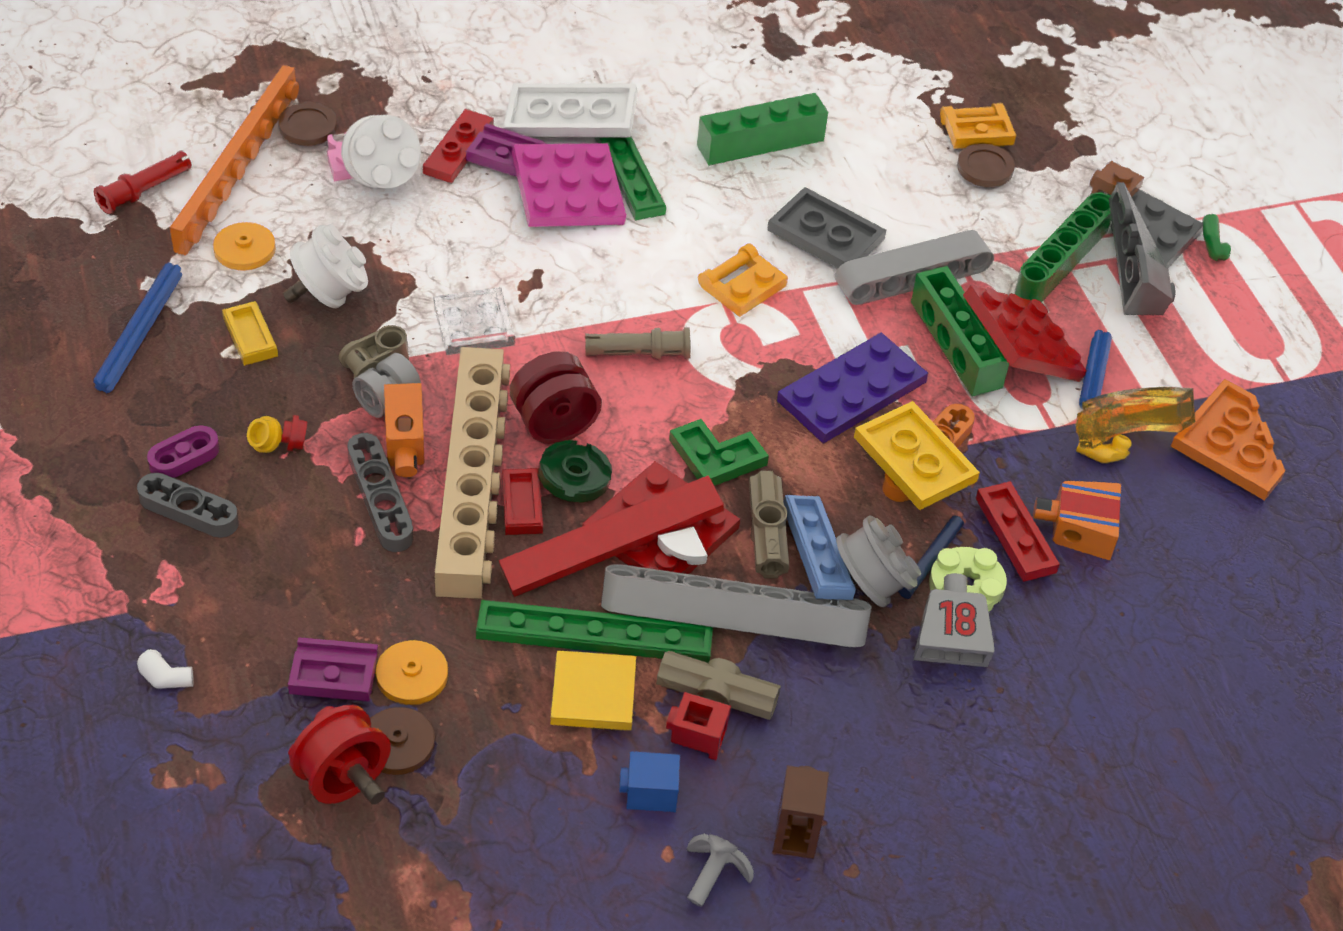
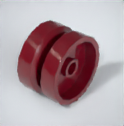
(555, 397)

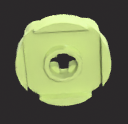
(973, 563)

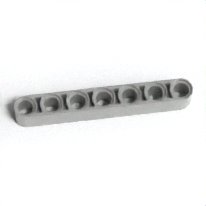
(734, 605)

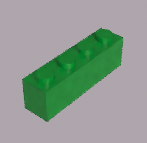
(762, 128)

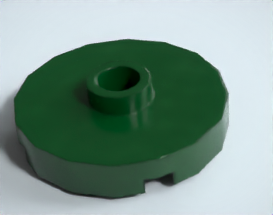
(575, 471)

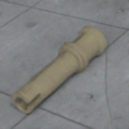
(657, 343)

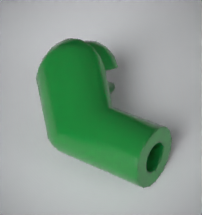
(1211, 234)

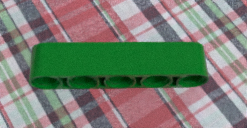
(1064, 248)

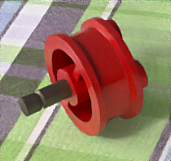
(341, 755)

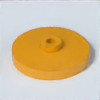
(244, 246)
(411, 672)

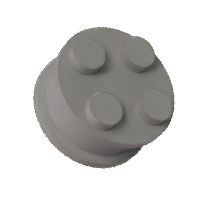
(877, 560)

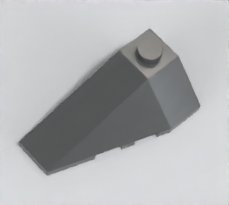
(1141, 268)

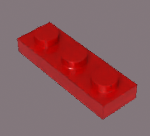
(1017, 531)

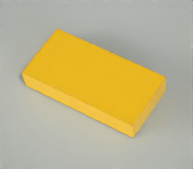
(250, 333)

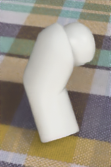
(160, 674)

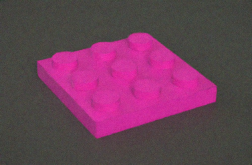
(568, 184)

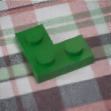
(718, 460)

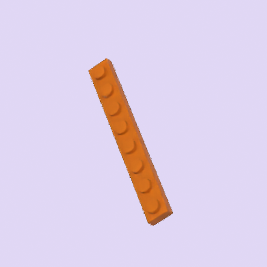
(233, 160)

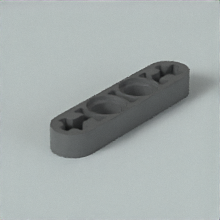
(383, 490)

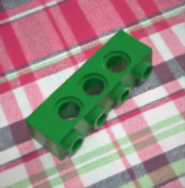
(959, 331)

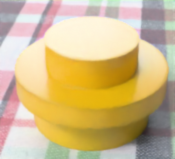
(264, 434)

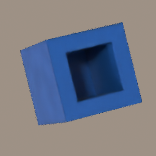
(651, 781)

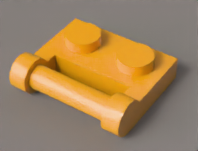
(978, 125)
(749, 287)

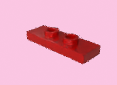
(450, 154)

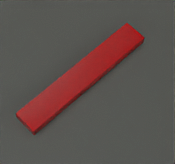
(611, 535)

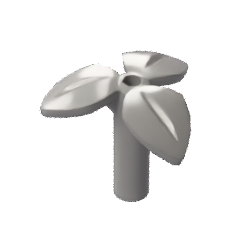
(721, 854)

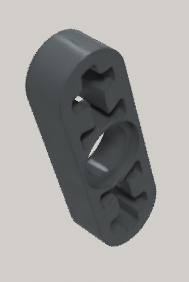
(195, 518)

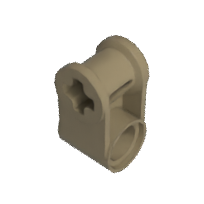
(374, 349)

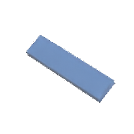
(818, 548)

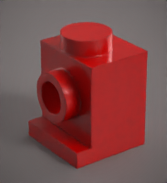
(699, 724)

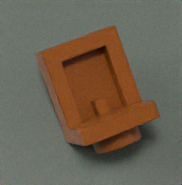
(1111, 174)

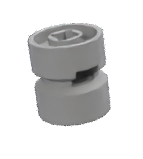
(370, 384)

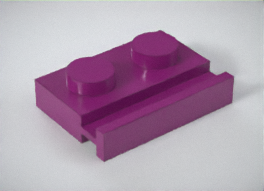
(494, 148)
(333, 669)

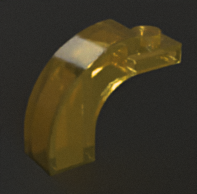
(1133, 411)

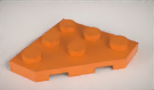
(1233, 440)

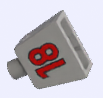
(955, 626)

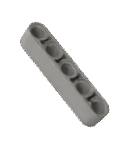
(896, 270)

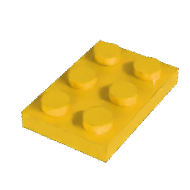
(916, 455)

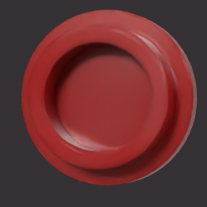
(294, 433)

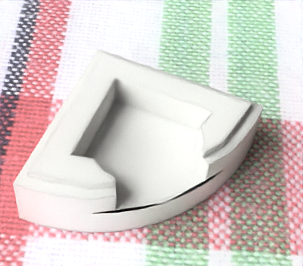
(683, 545)

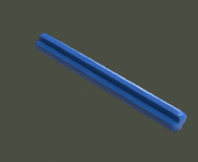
(137, 328)

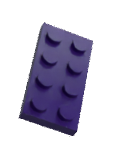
(852, 387)

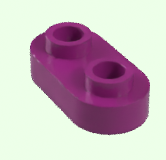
(180, 451)

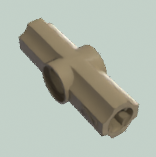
(768, 524)
(720, 682)

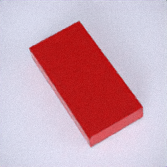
(522, 501)

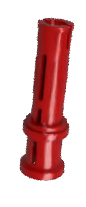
(130, 187)

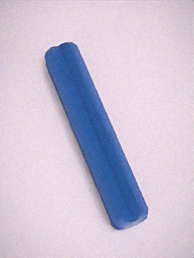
(1096, 366)

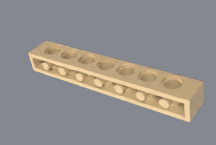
(471, 476)

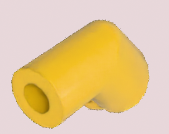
(1109, 452)

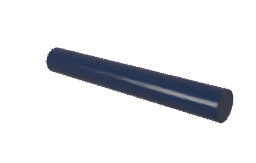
(941, 542)

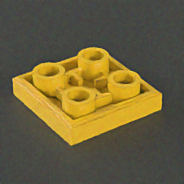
(593, 690)

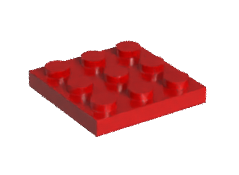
(1025, 333)
(649, 484)

